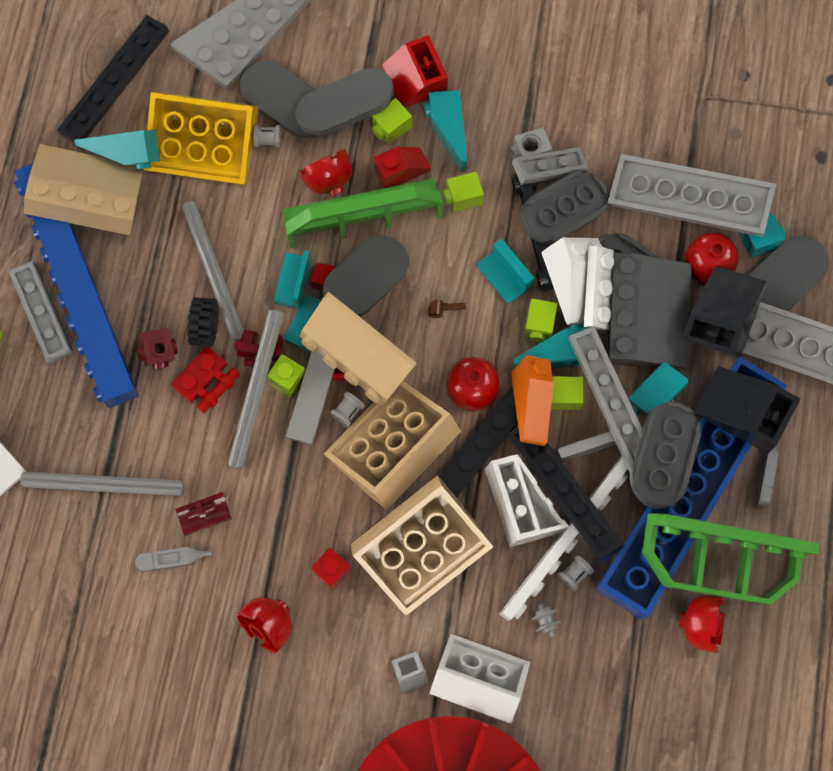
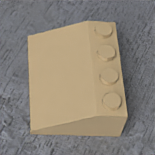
(82, 189)
(356, 349)
(393, 444)
(421, 546)

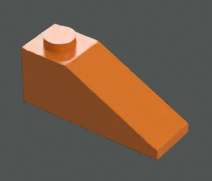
(533, 398)

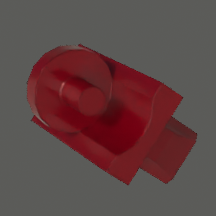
(249, 348)
(203, 514)

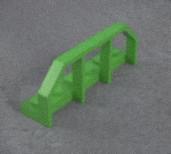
(362, 208)
(725, 534)

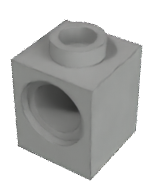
(535, 138)

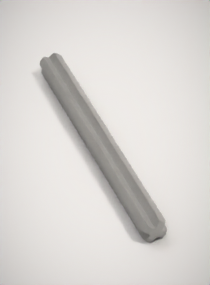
(213, 270)
(255, 389)
(102, 483)

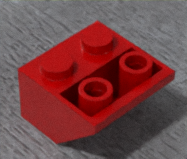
(416, 71)

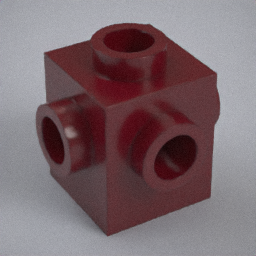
(160, 339)

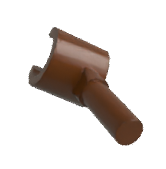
(437, 306)

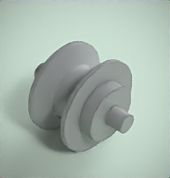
(546, 620)

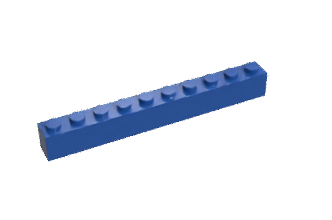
(84, 305)

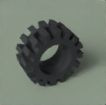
(202, 322)

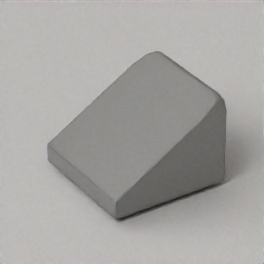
(410, 672)

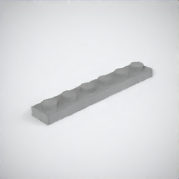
(608, 392)

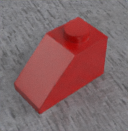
(400, 165)

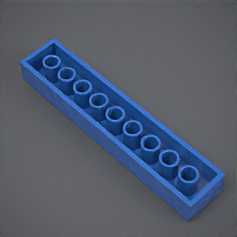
(630, 578)

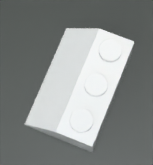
(480, 678)

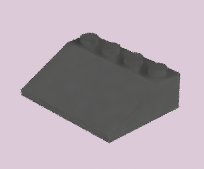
(649, 311)

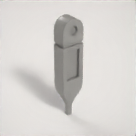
(767, 478)
(169, 558)

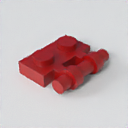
(200, 375)

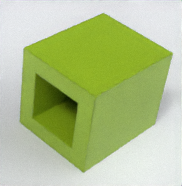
(391, 122)
(463, 192)
(540, 320)
(286, 376)
(567, 393)

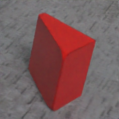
(319, 275)

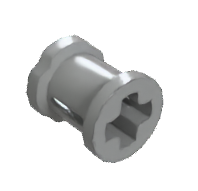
(267, 135)
(347, 409)
(575, 573)

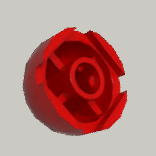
(328, 174)
(710, 251)
(472, 383)
(267, 621)
(704, 623)

